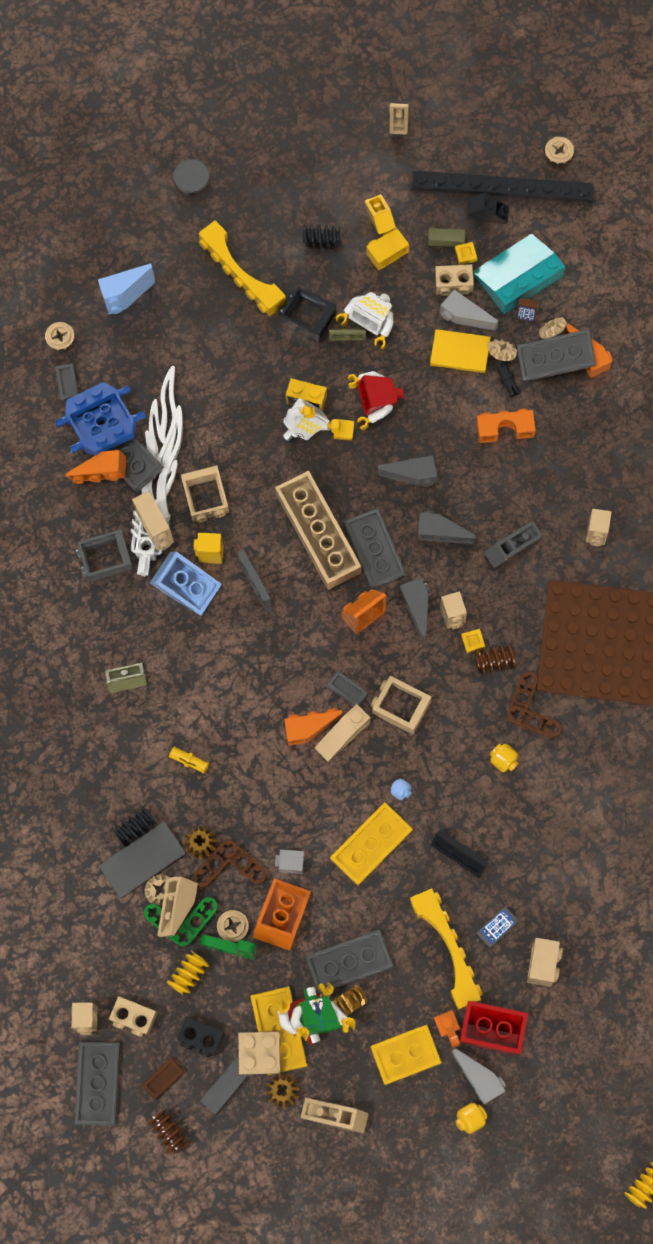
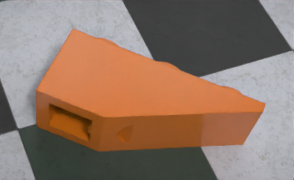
(103, 466)
(305, 728)

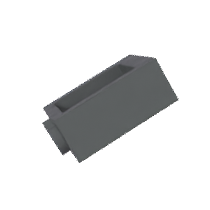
(101, 540)

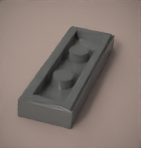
(224, 1087)

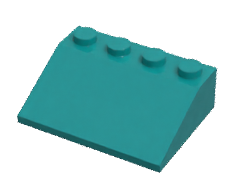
(519, 272)

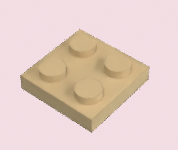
(259, 1053)

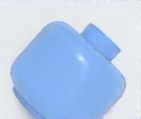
(401, 789)

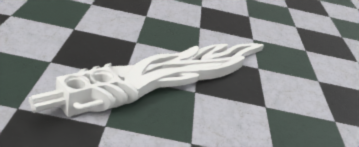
(167, 458)

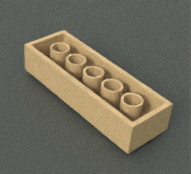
(318, 530)

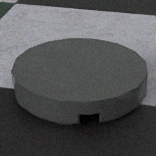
(191, 176)

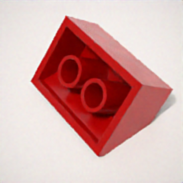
(493, 1028)

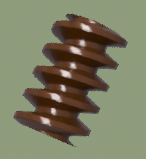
(495, 658)
(168, 1132)

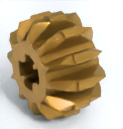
(206, 837)
(351, 1000)
(275, 1090)

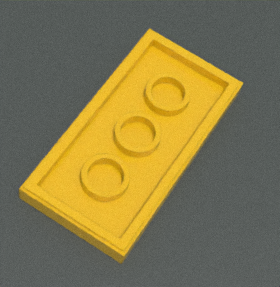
(371, 844)
(267, 1020)

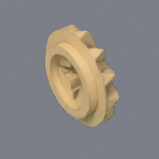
(557, 143)
(553, 328)
(64, 329)
(508, 350)
(150, 891)
(236, 917)

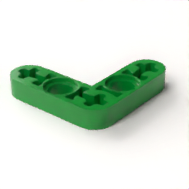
(186, 926)
(241, 948)

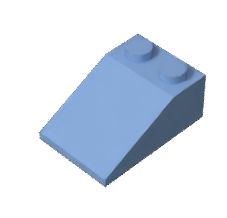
(125, 287)
(185, 583)

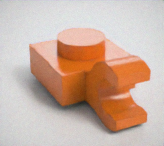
(448, 1026)

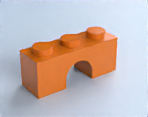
(521, 422)

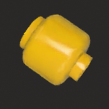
(504, 758)
(471, 1118)

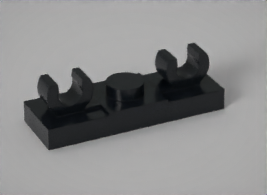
(459, 853)

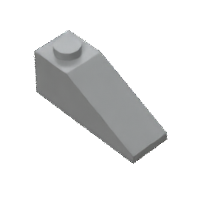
(464, 312)
(481, 1079)

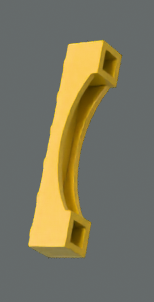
(268, 297)
(427, 906)

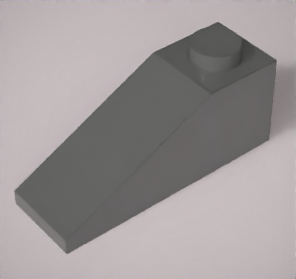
(413, 471)
(440, 529)
(513, 544)
(416, 600)

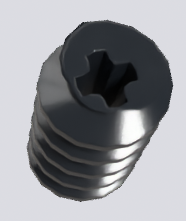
(321, 236)
(134, 826)

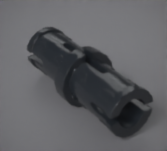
(507, 378)

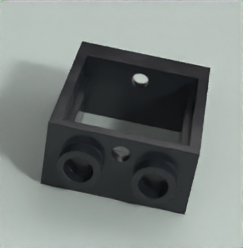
(301, 294)

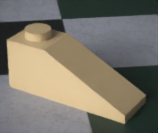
(399, 118)
(343, 732)
(177, 902)
(334, 1115)

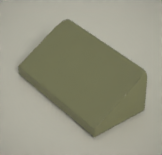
(446, 237)
(347, 334)
(125, 678)

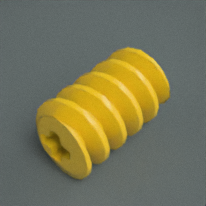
(188, 973)
(643, 1190)

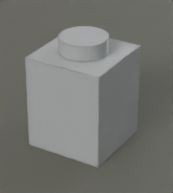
(290, 861)

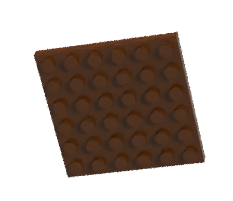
(597, 643)

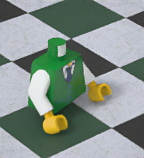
(318, 1016)

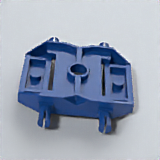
(97, 438)

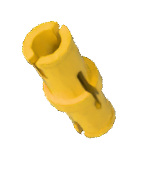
(189, 760)

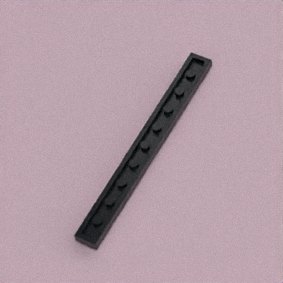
(502, 186)

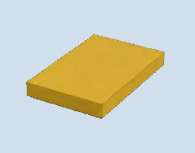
(460, 351)
(405, 1054)

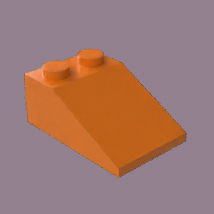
(364, 610)
(281, 914)

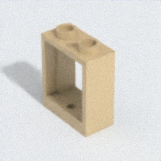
(202, 476)
(153, 521)
(418, 714)

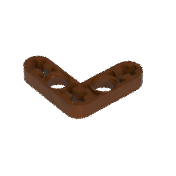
(522, 709)
(233, 860)

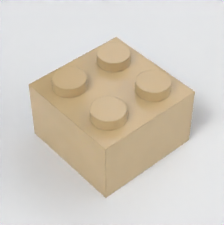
(543, 962)

